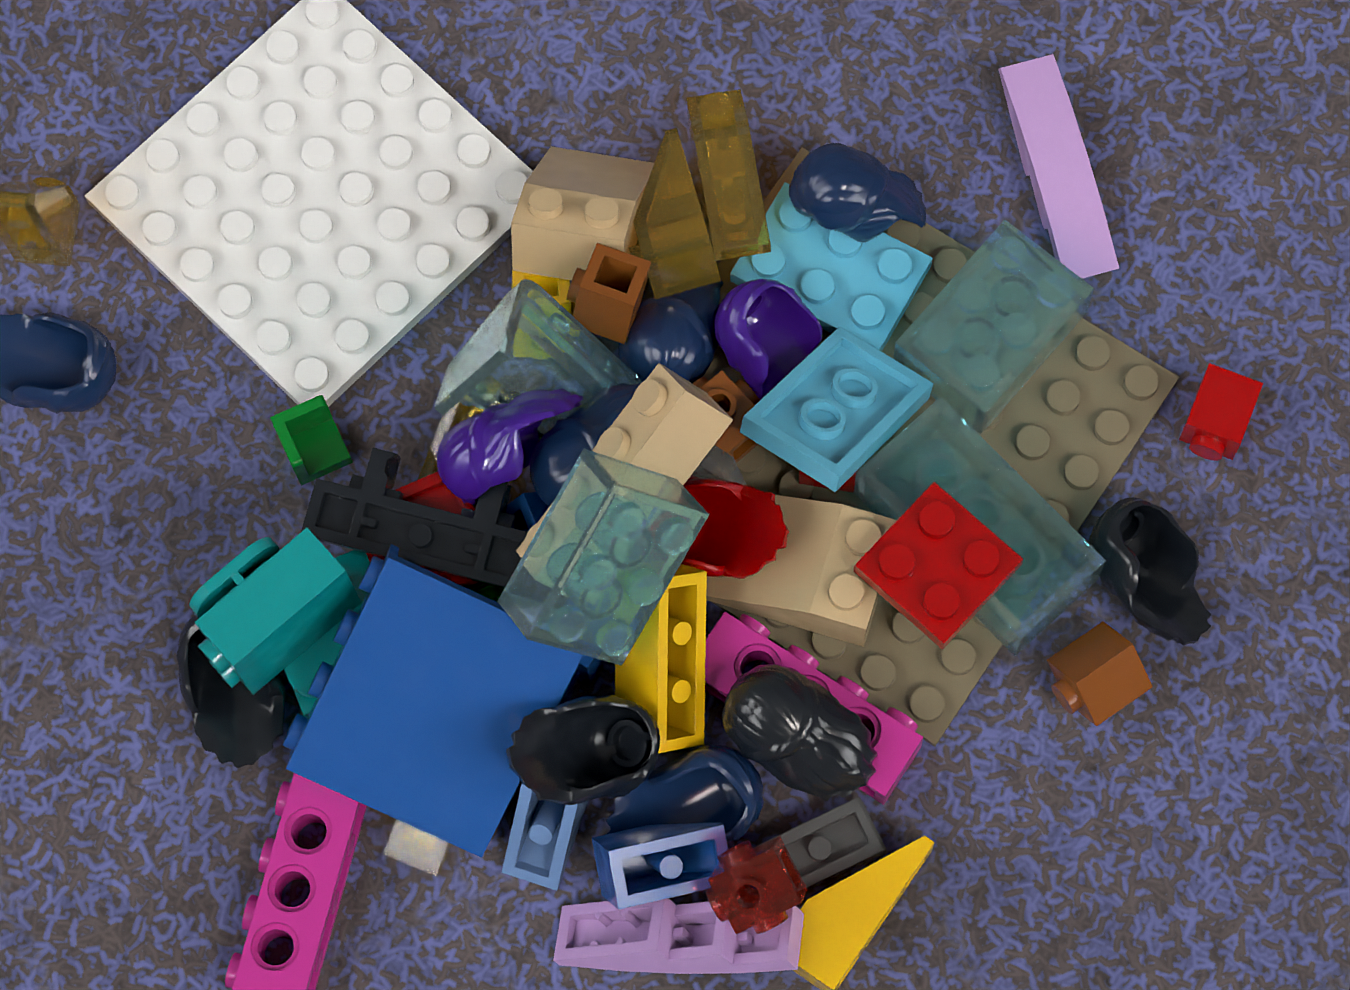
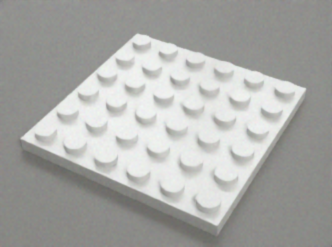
(316, 198)

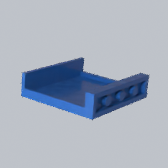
(425, 703)

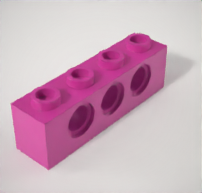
(743, 640)
(284, 861)

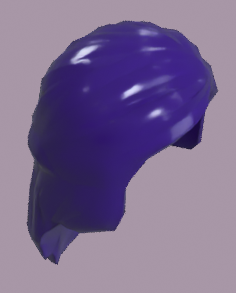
(765, 332)
(497, 442)

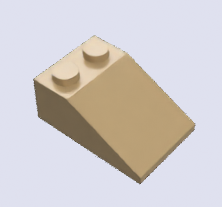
(572, 206)
(814, 576)

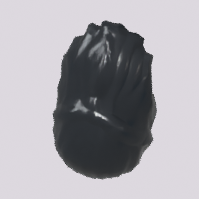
(1151, 569)
(225, 718)
(798, 732)
(585, 749)

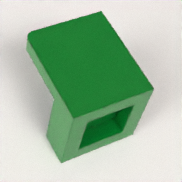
(311, 439)

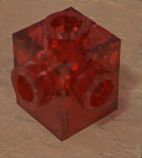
(769, 871)

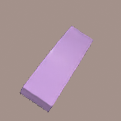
(1058, 166)
(672, 940)

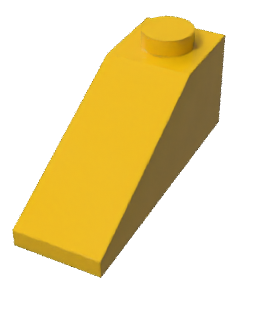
(848, 914)

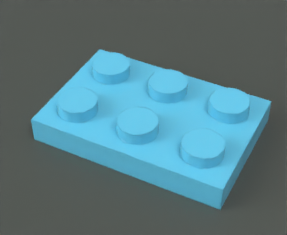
(838, 279)
(836, 408)

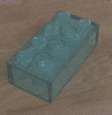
(948, 451)

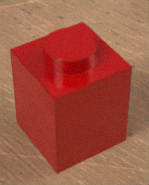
(1220, 413)

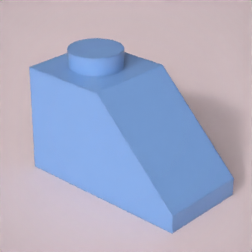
(541, 839)

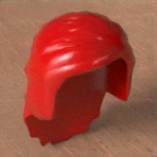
(740, 531)

